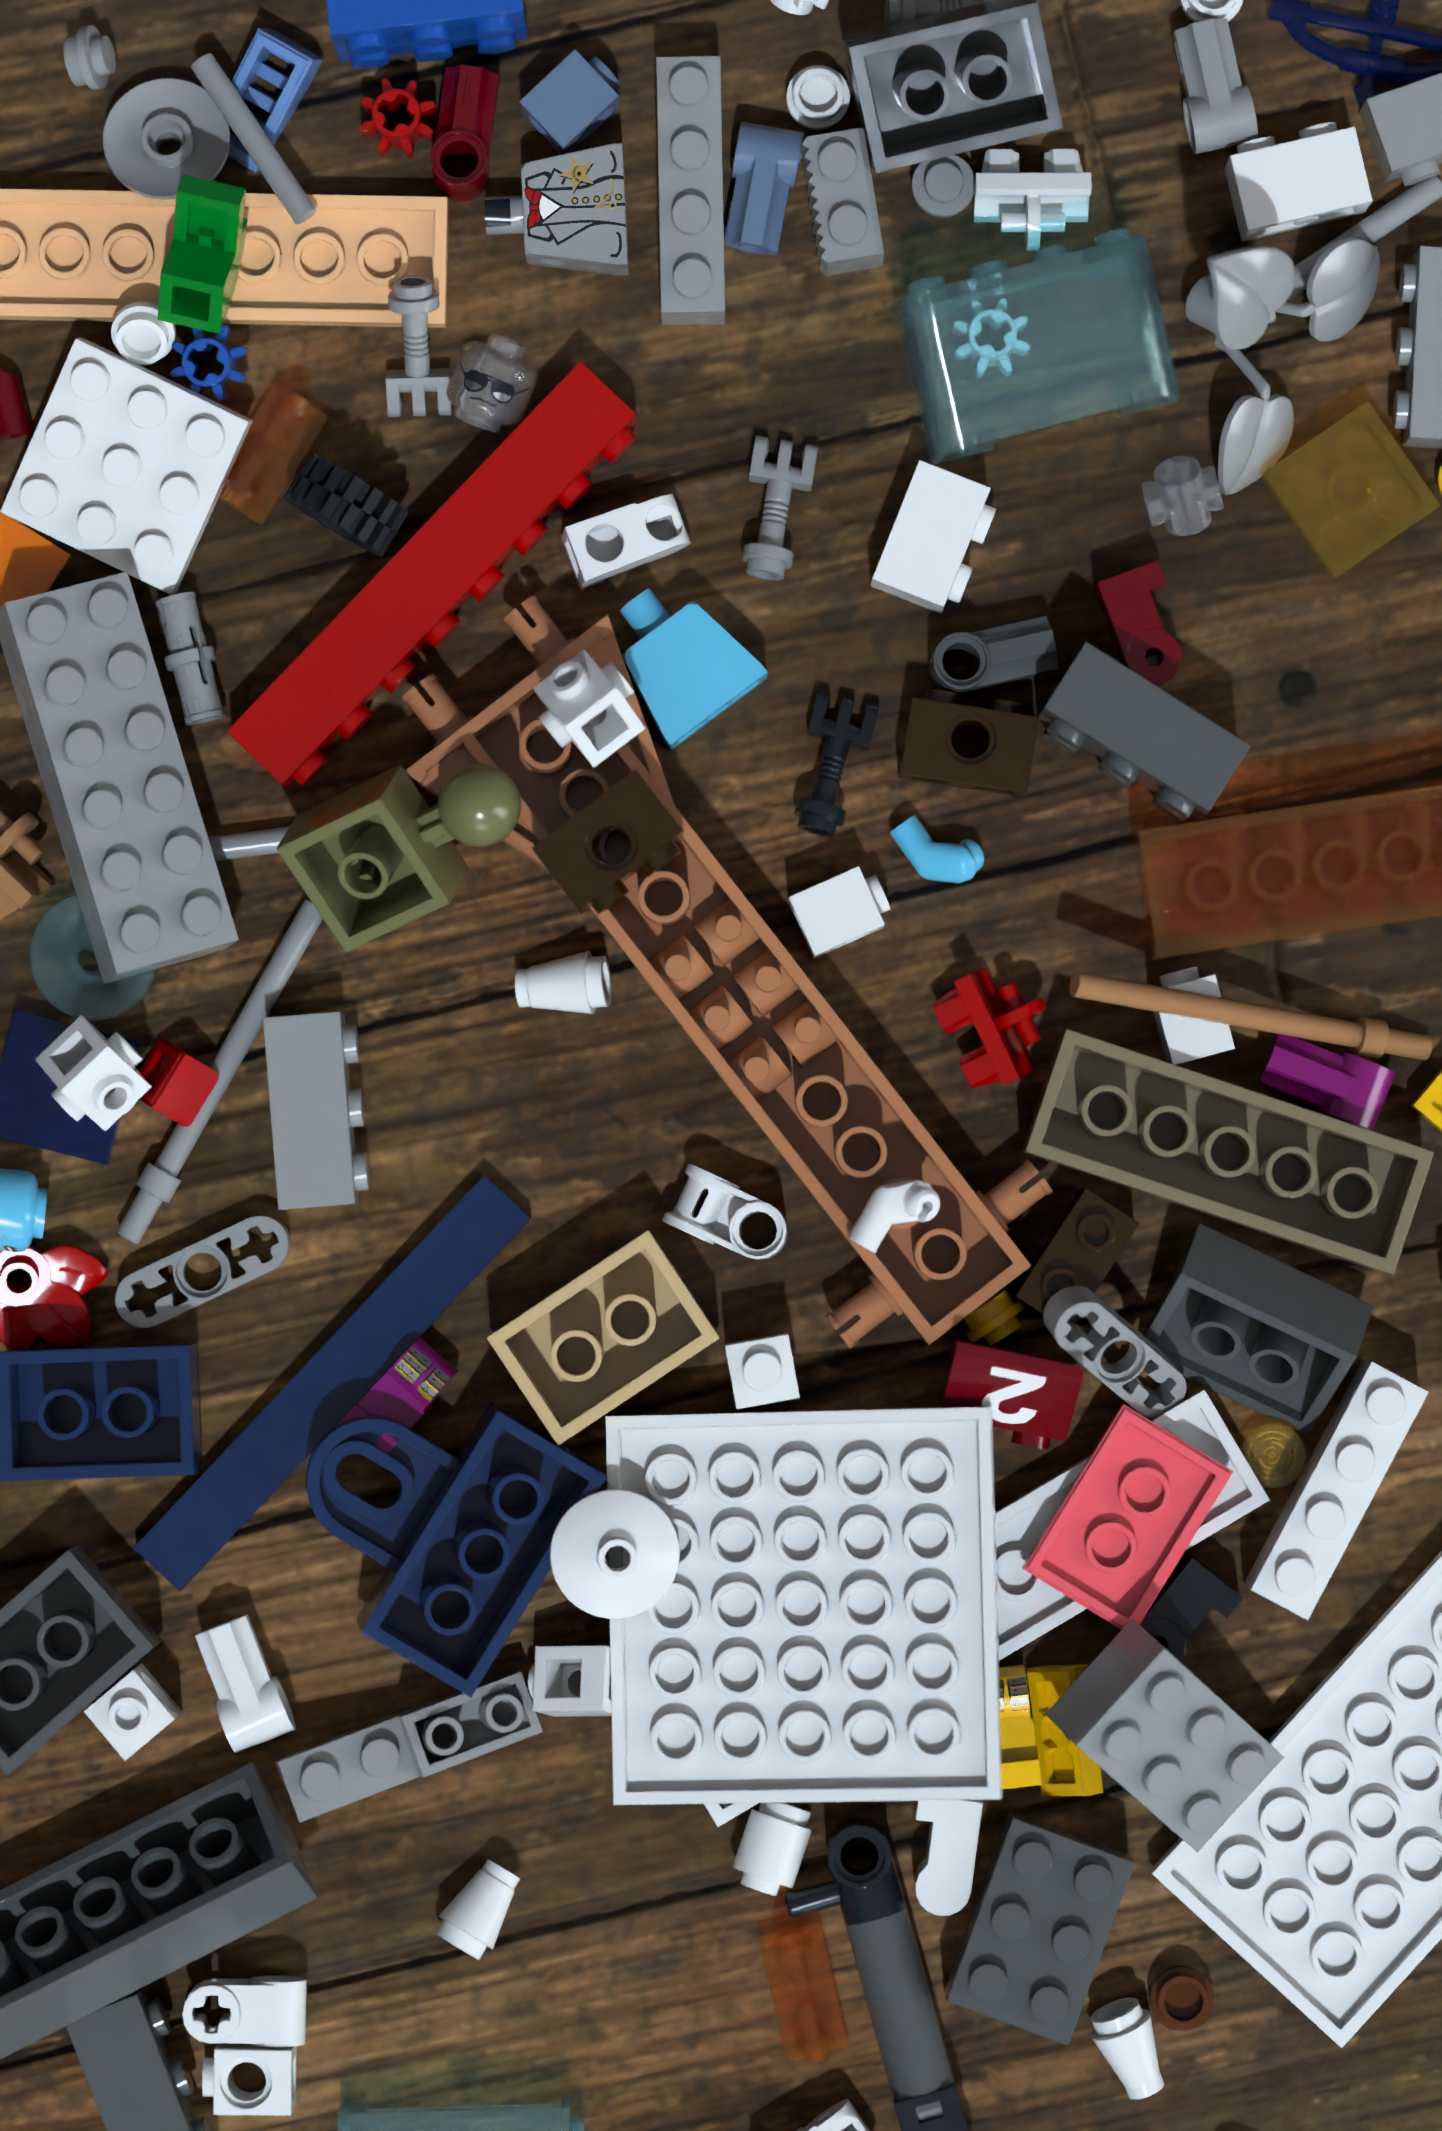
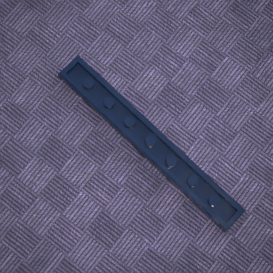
(332, 1382)

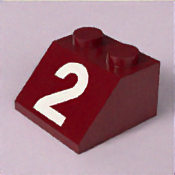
(1025, 1390)

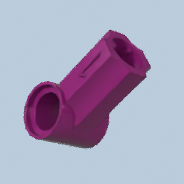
(1338, 1084)

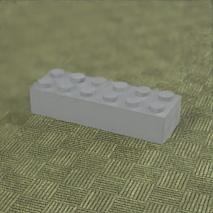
(115, 777)

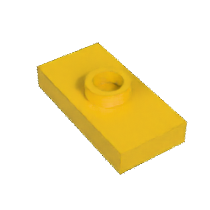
(1063, 1765)

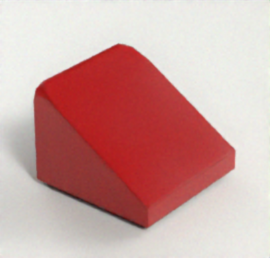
(177, 1082)

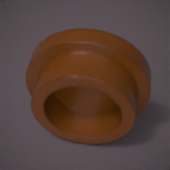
(1181, 1998)

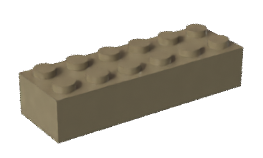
(1227, 1152)

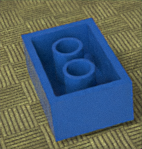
(376, 29)

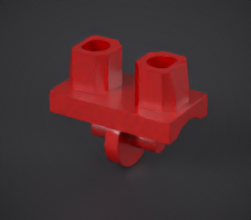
(1002, 1025)

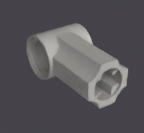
(1216, 104)

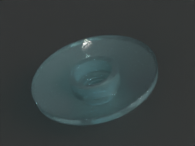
(64, 982)

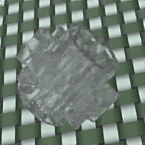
(1182, 495)

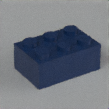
(99, 1412)

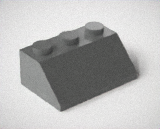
(1257, 1329)

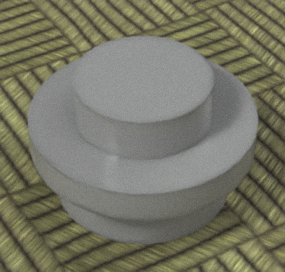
(89, 58)
(943, 186)

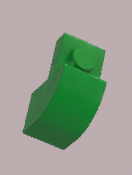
(203, 255)

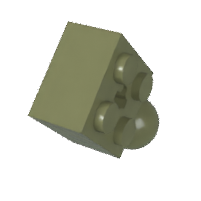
(387, 857)

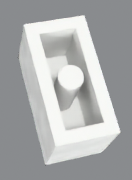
(1297, 181)
(932, 537)

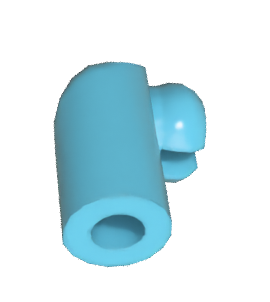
(937, 859)

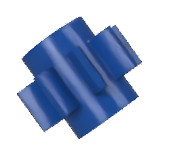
(226, 355)

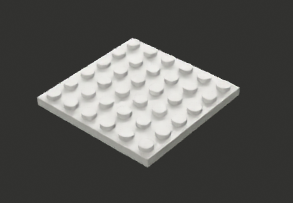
(819, 1611)

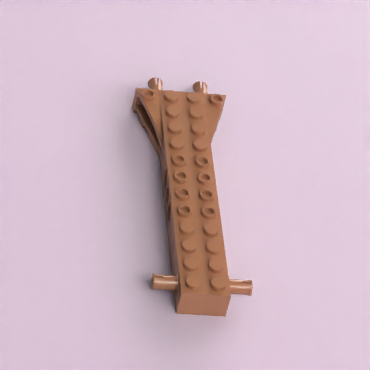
(745, 1004)

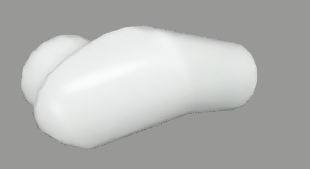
(894, 1205)

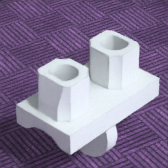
(1032, 200)

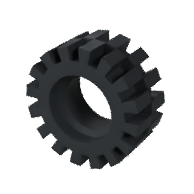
(346, 504)

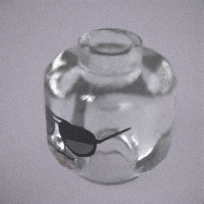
(491, 383)

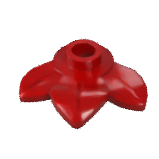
(51, 1300)

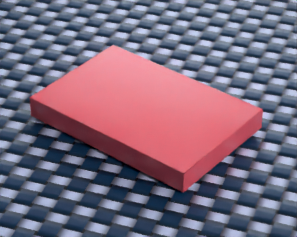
(1127, 1519)

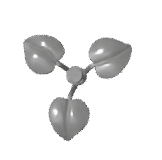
(1237, 306)

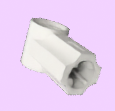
(250, 1699)

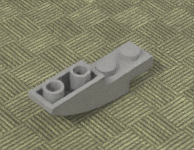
(408, 1746)

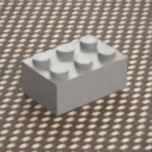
(1164, 1735)

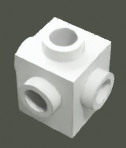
(588, 707)
(93, 1073)

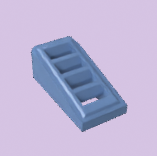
(294, 86)

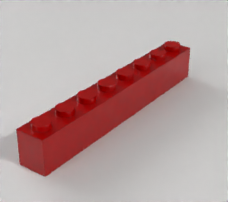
(434, 576)

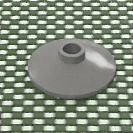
(162, 113)

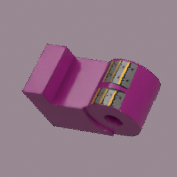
(406, 1389)

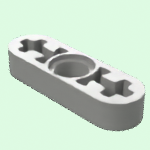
(153, 1277)
(1107, 1329)

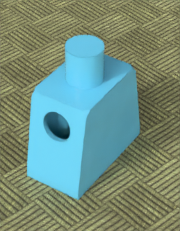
(685, 666)

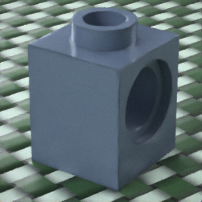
(572, 102)

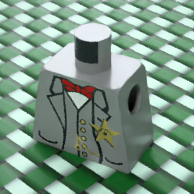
(569, 211)

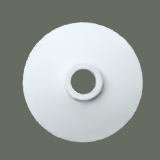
(607, 1521)

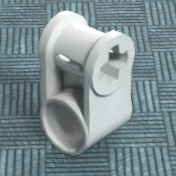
(722, 1214)
(262, 2011)

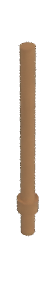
(1363, 1036)

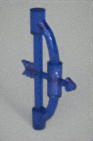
(1370, 64)

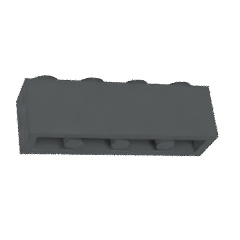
(132, 2067)

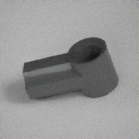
(998, 654)

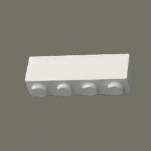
(1335, 1488)

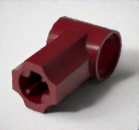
(465, 128)

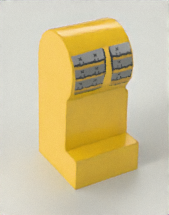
(1018, 1737)

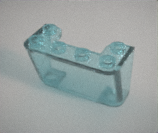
(1036, 344)

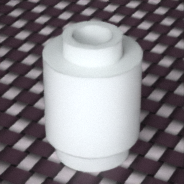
(773, 1846)

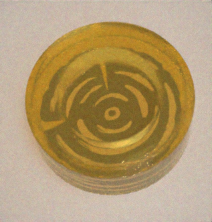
(1274, 1454)

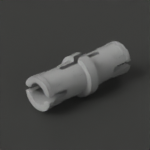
(190, 658)

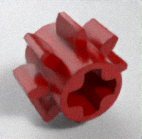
(391, 102)

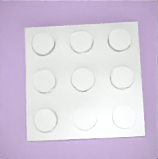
(126, 465)

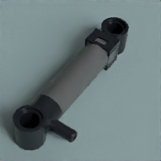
(890, 1978)

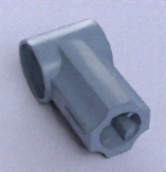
(764, 172)

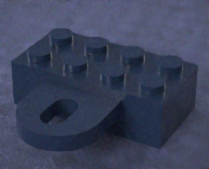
(459, 1538)

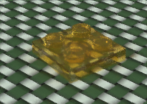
(1350, 490)

